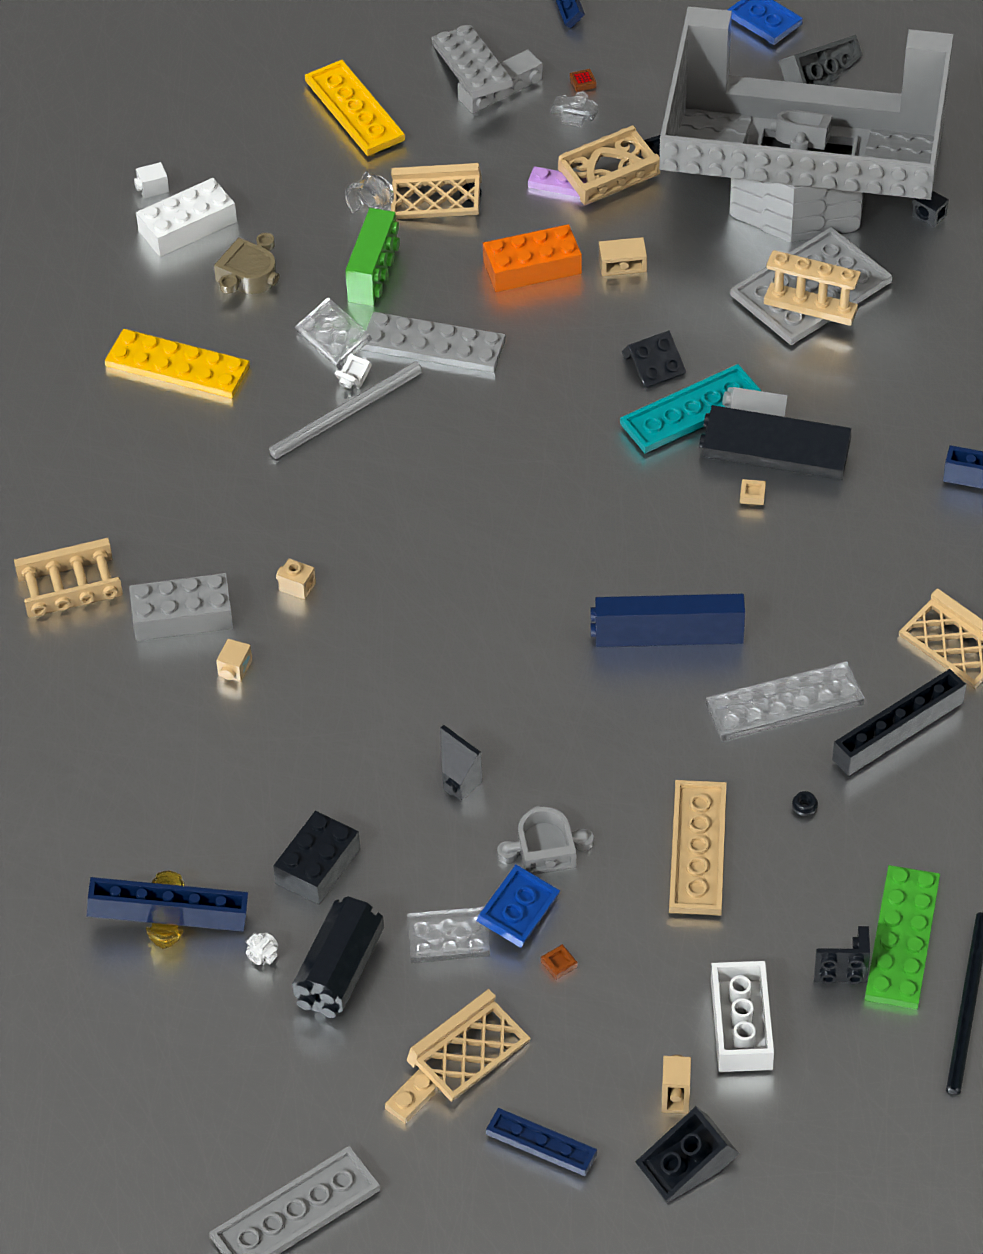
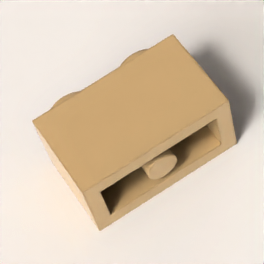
(622, 256)
(676, 1084)

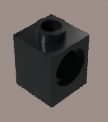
(931, 210)

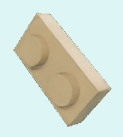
(411, 1096)

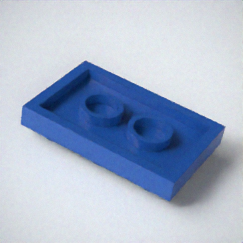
(766, 18)
(518, 905)

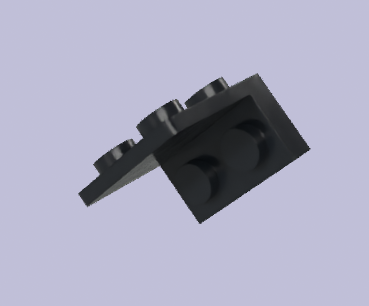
(655, 359)
(844, 964)

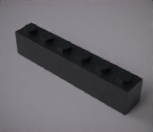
(899, 722)

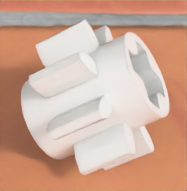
(262, 948)

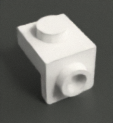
(353, 372)

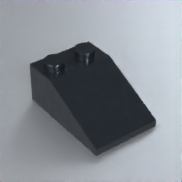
(687, 1155)

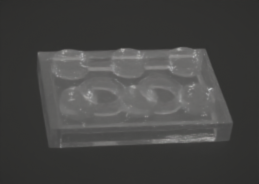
(333, 332)
(447, 935)

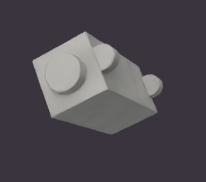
(755, 401)

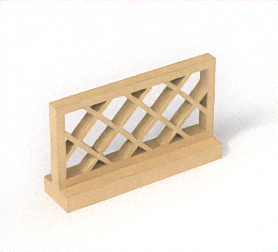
(436, 177)
(956, 615)
(456, 1026)

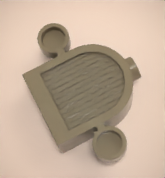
(248, 266)

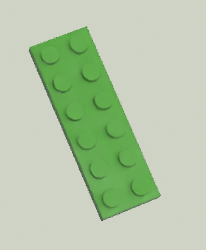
(902, 937)

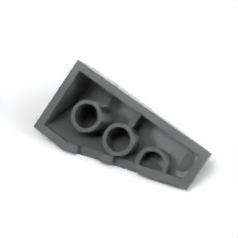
(822, 63)

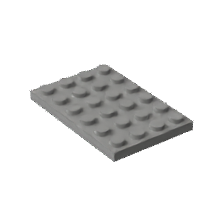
(827, 248)

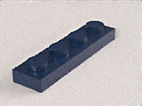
(541, 1142)

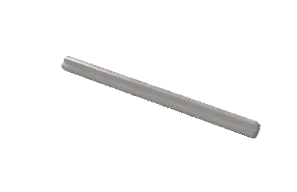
(345, 410)

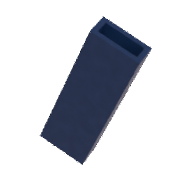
(668, 620)

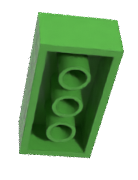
(372, 257)

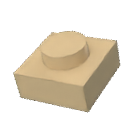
(752, 492)

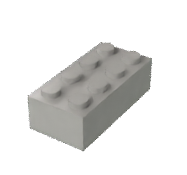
(180, 607)

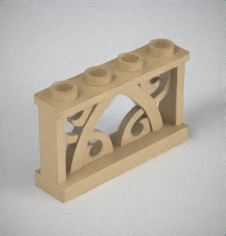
(612, 182)

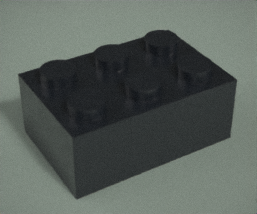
(317, 857)

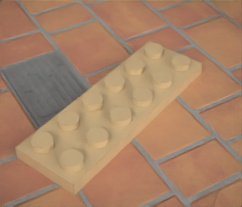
(698, 847)

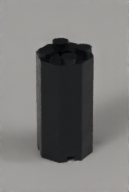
(337, 957)

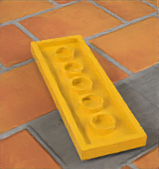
(354, 107)
(177, 363)

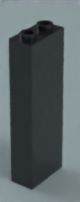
(776, 442)

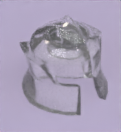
(374, 190)

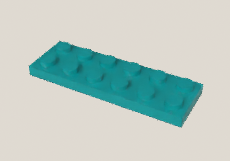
(682, 410)

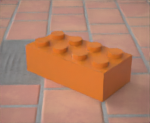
(532, 258)

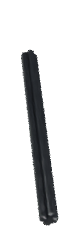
(967, 1009)

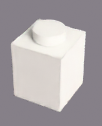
(151, 180)

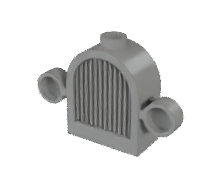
(802, 129)
(545, 842)

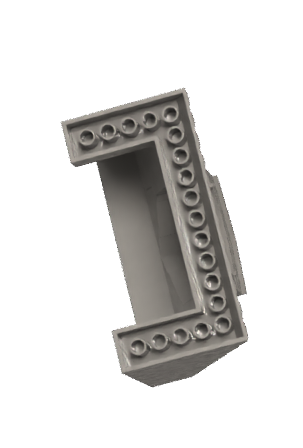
(719, 124)

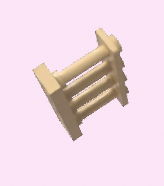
(806, 302)
(62, 560)

